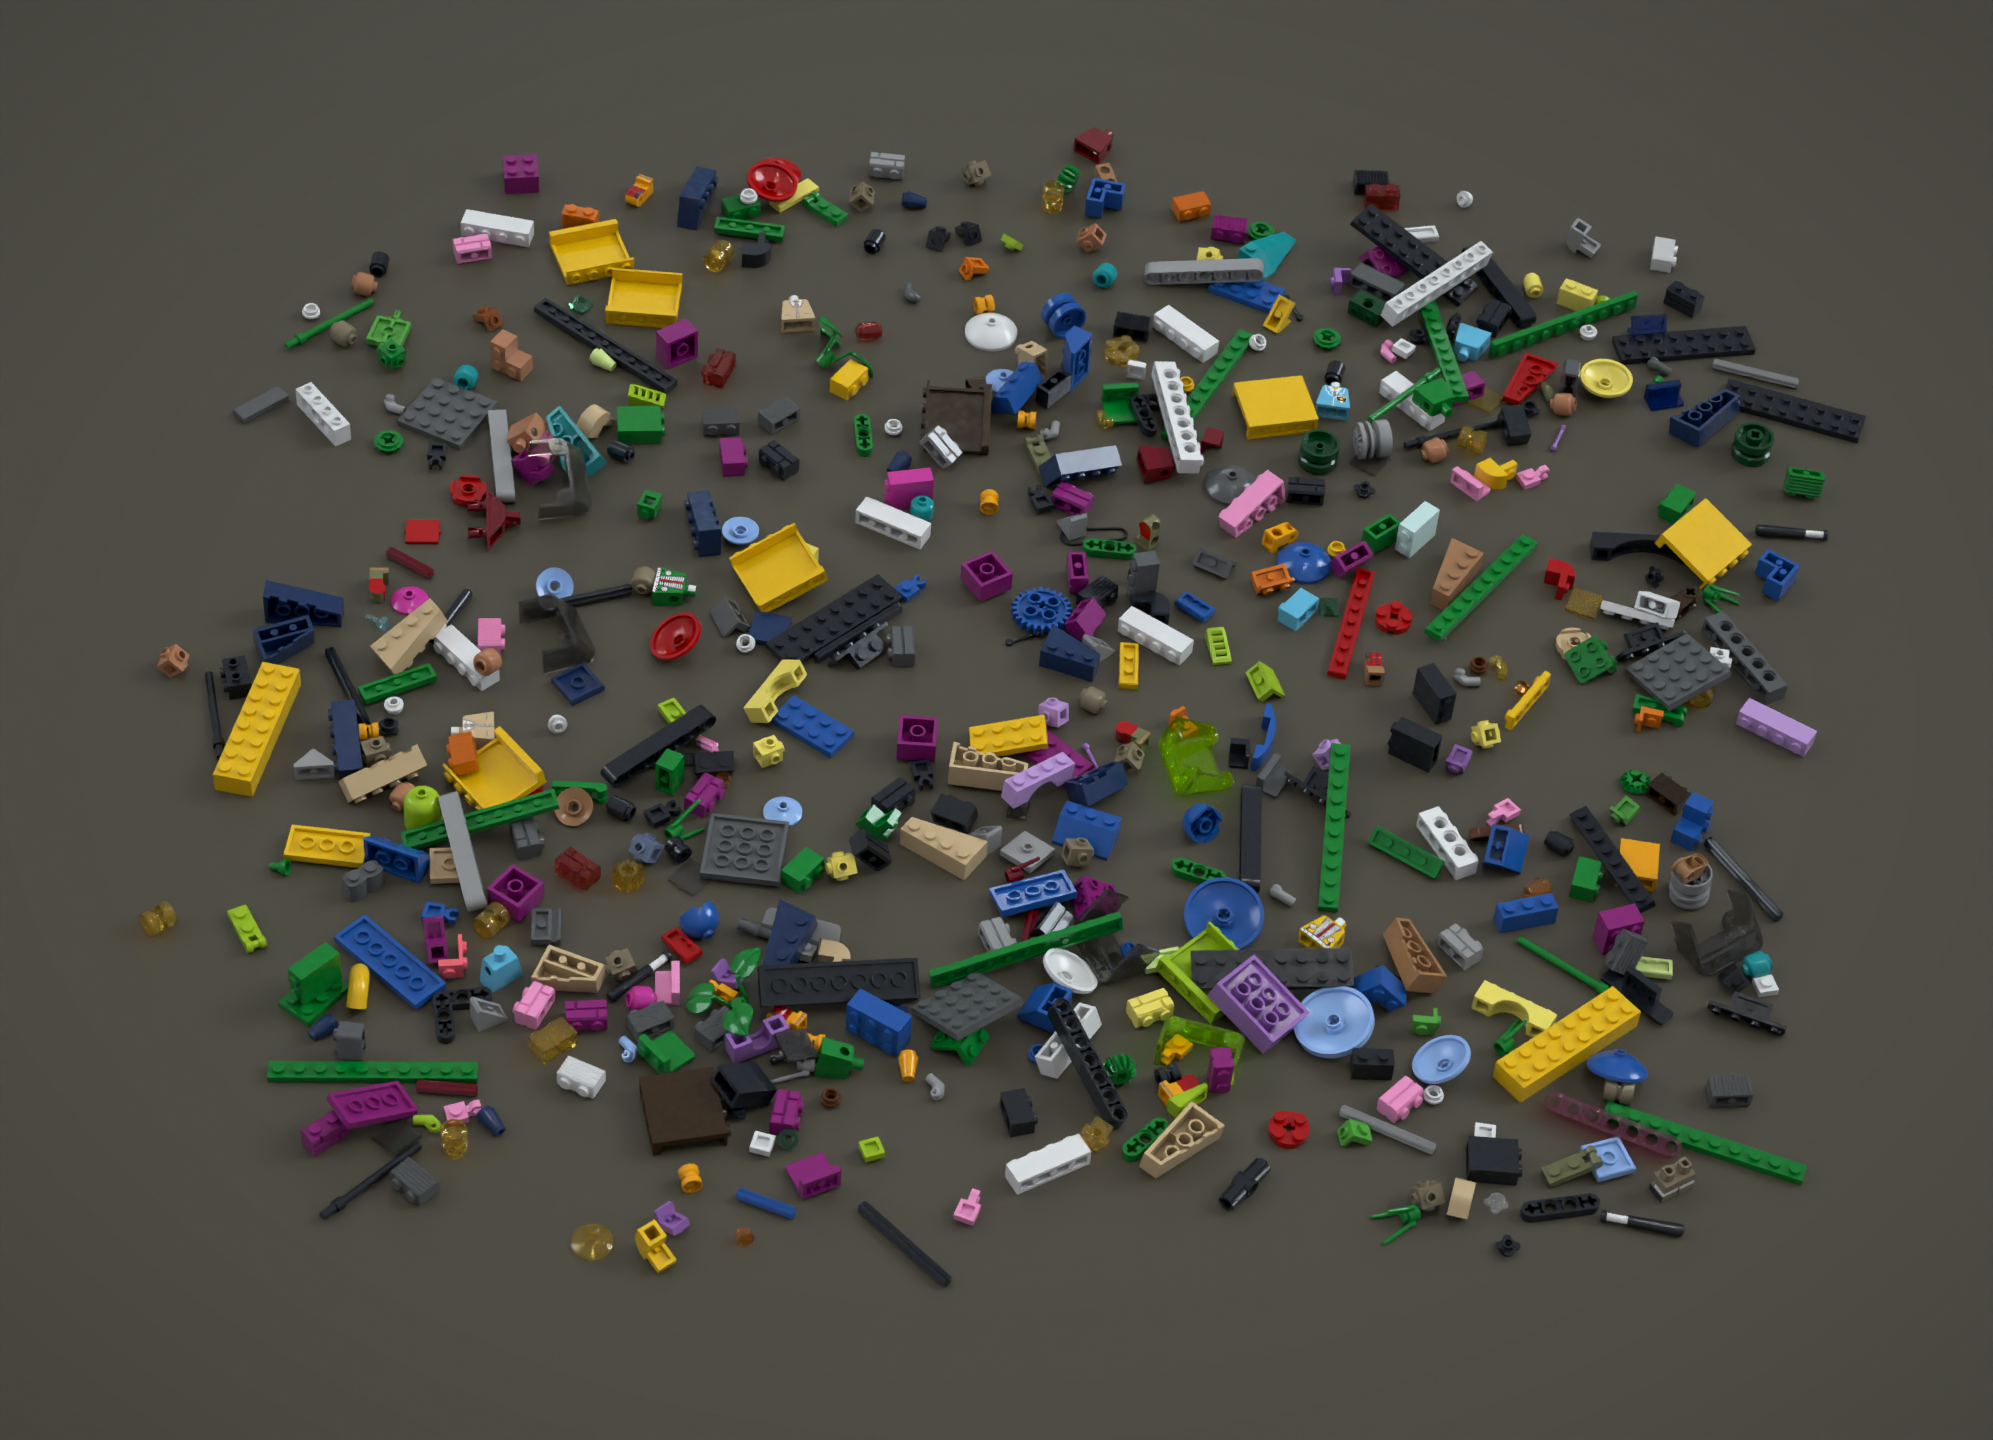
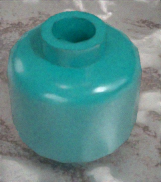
(1104, 275)
(465, 377)
(922, 507)
(1757, 965)

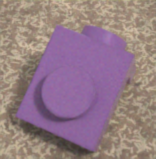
(1340, 276)
(1458, 759)
(723, 974)
(670, 1220)

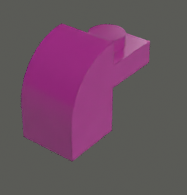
(531, 469)
(435, 939)

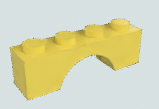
(784, 677)
(1493, 999)

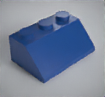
(1076, 354)
(1017, 389)
(1088, 823)
(397, 858)

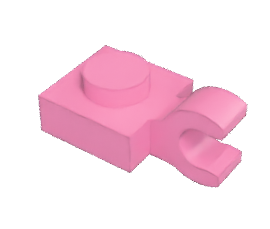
(1531, 478)
(1503, 810)
(462, 1112)
(968, 1209)

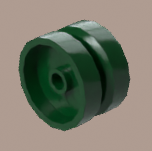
(1752, 444)
(1318, 451)

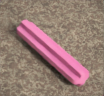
(707, 744)

